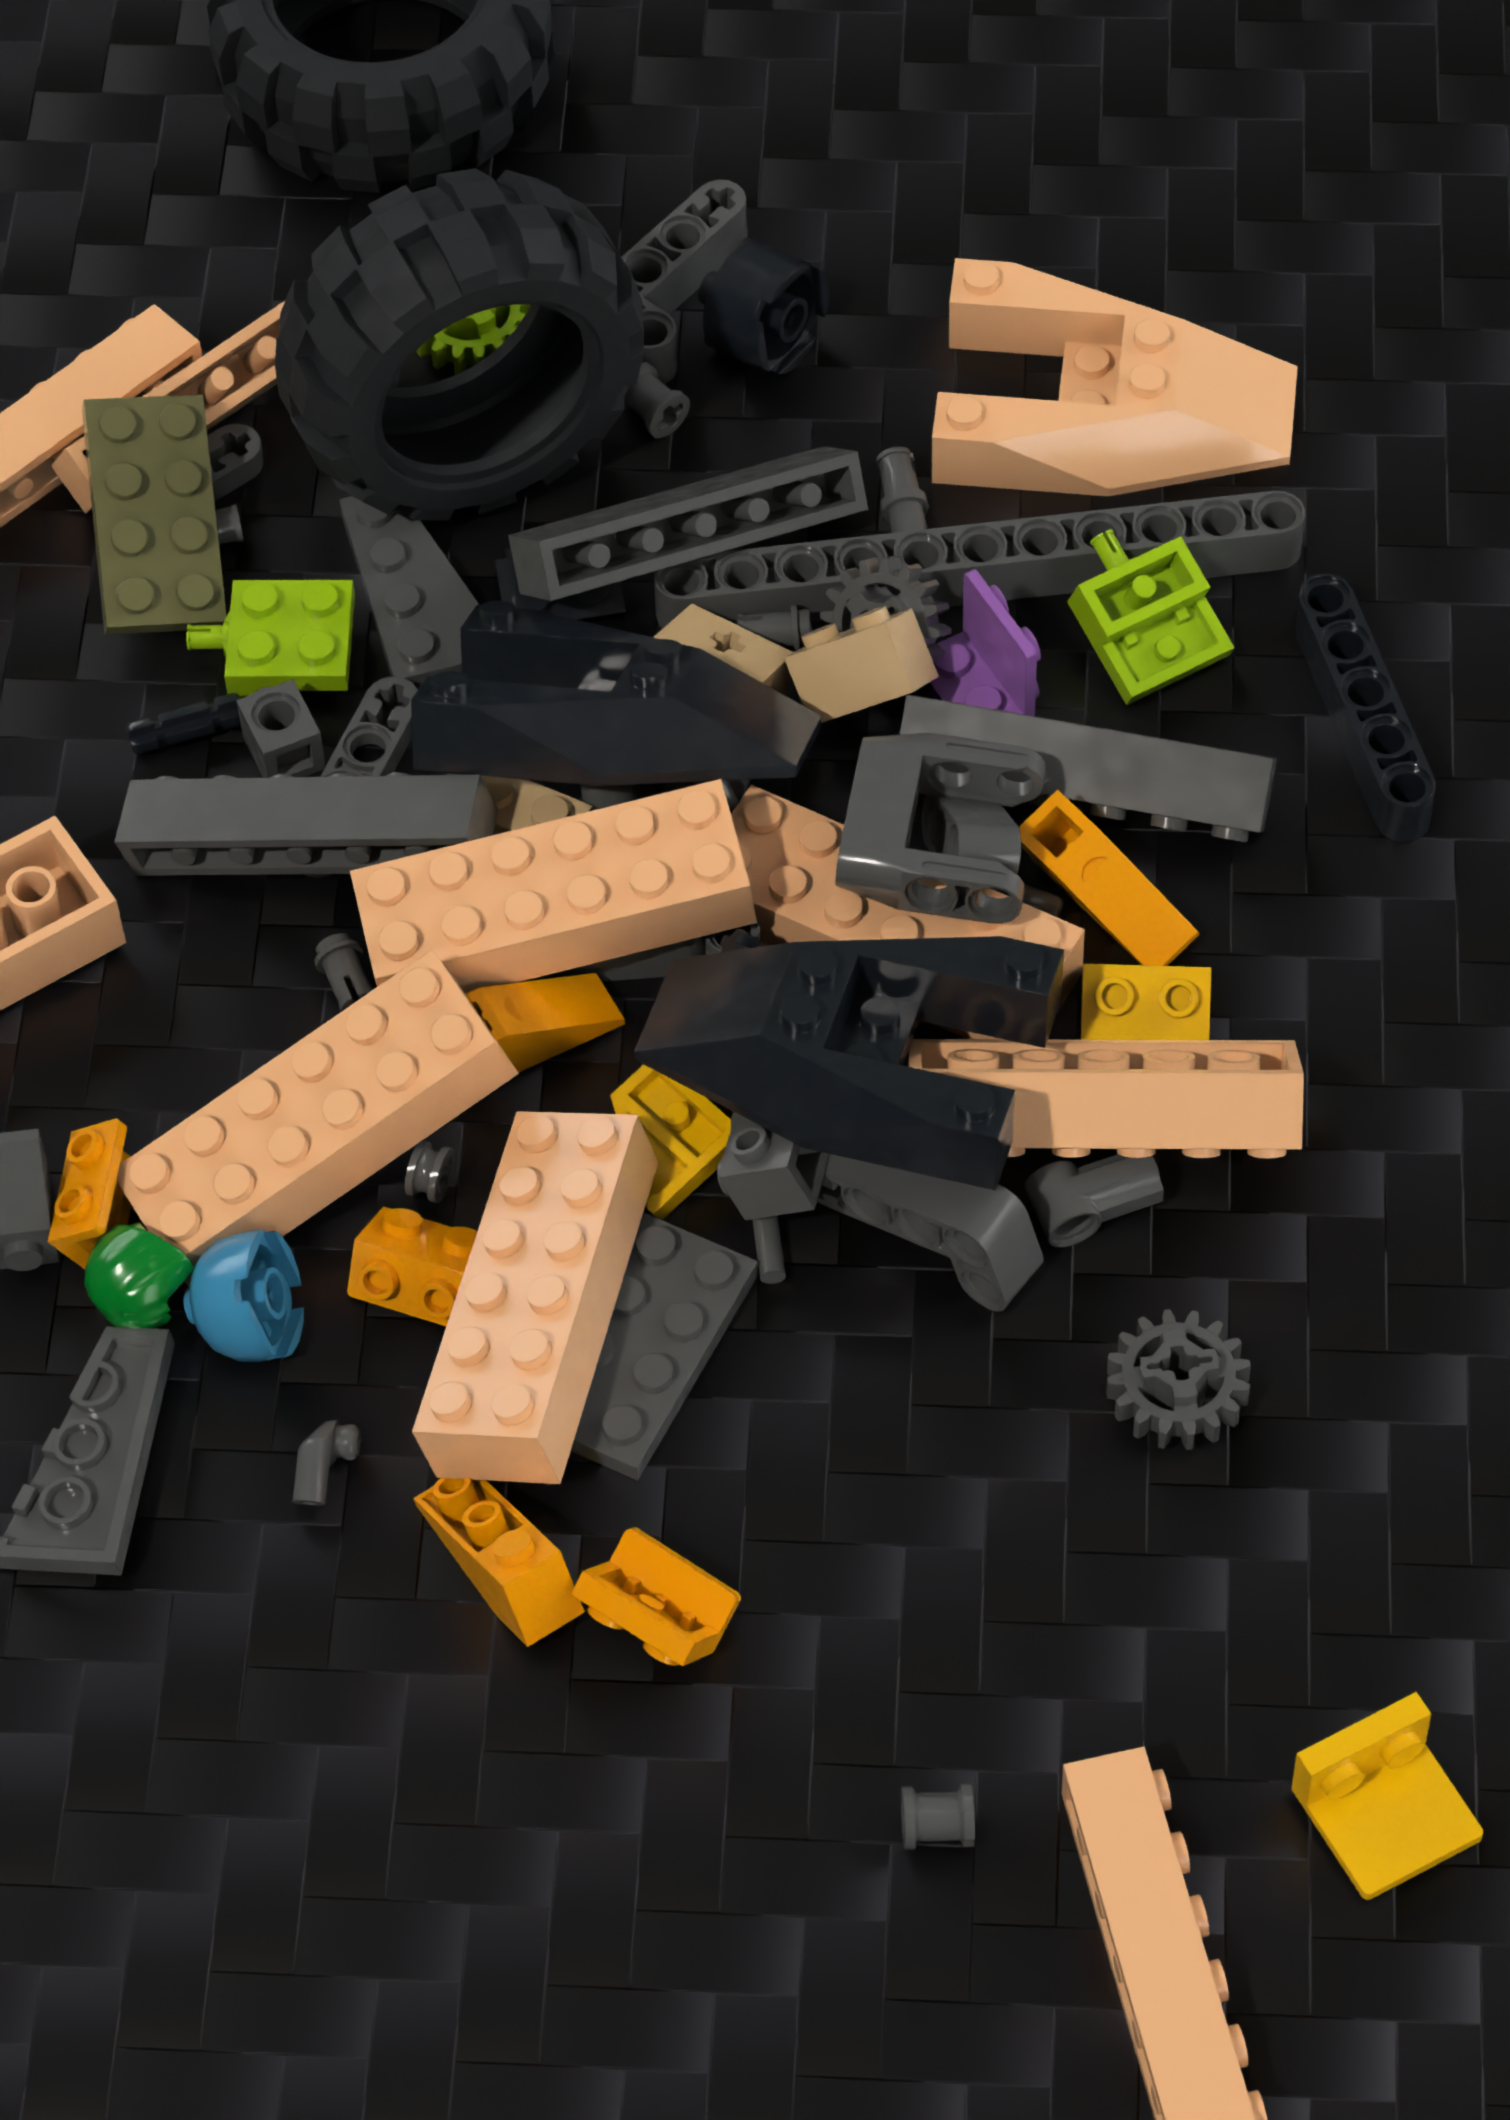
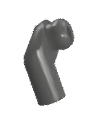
(316, 1457)

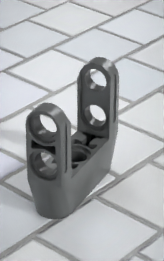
(881, 816)

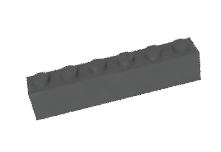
(687, 523)
(1116, 767)
(296, 822)

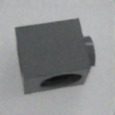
(281, 731)

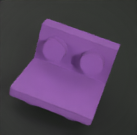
(991, 659)

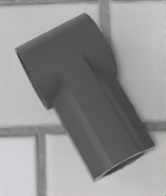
(1077, 1200)

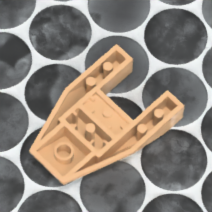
(1138, 393)

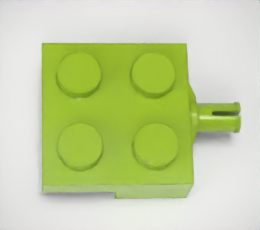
(1149, 616)
(283, 634)

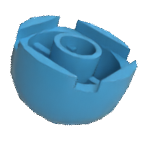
(244, 1297)

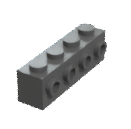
(767, 1172)

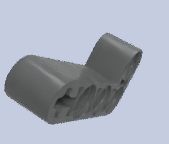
(676, 258)
(974, 1226)

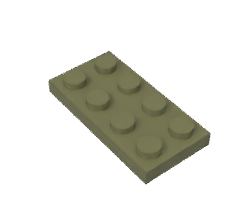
(153, 513)

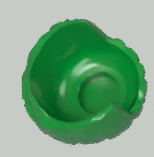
(134, 1276)

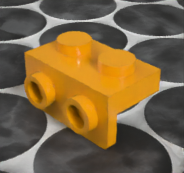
(88, 1192)
(410, 1264)
(658, 1599)

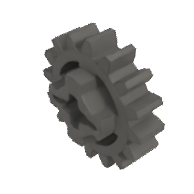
(863, 595)
(1173, 1405)

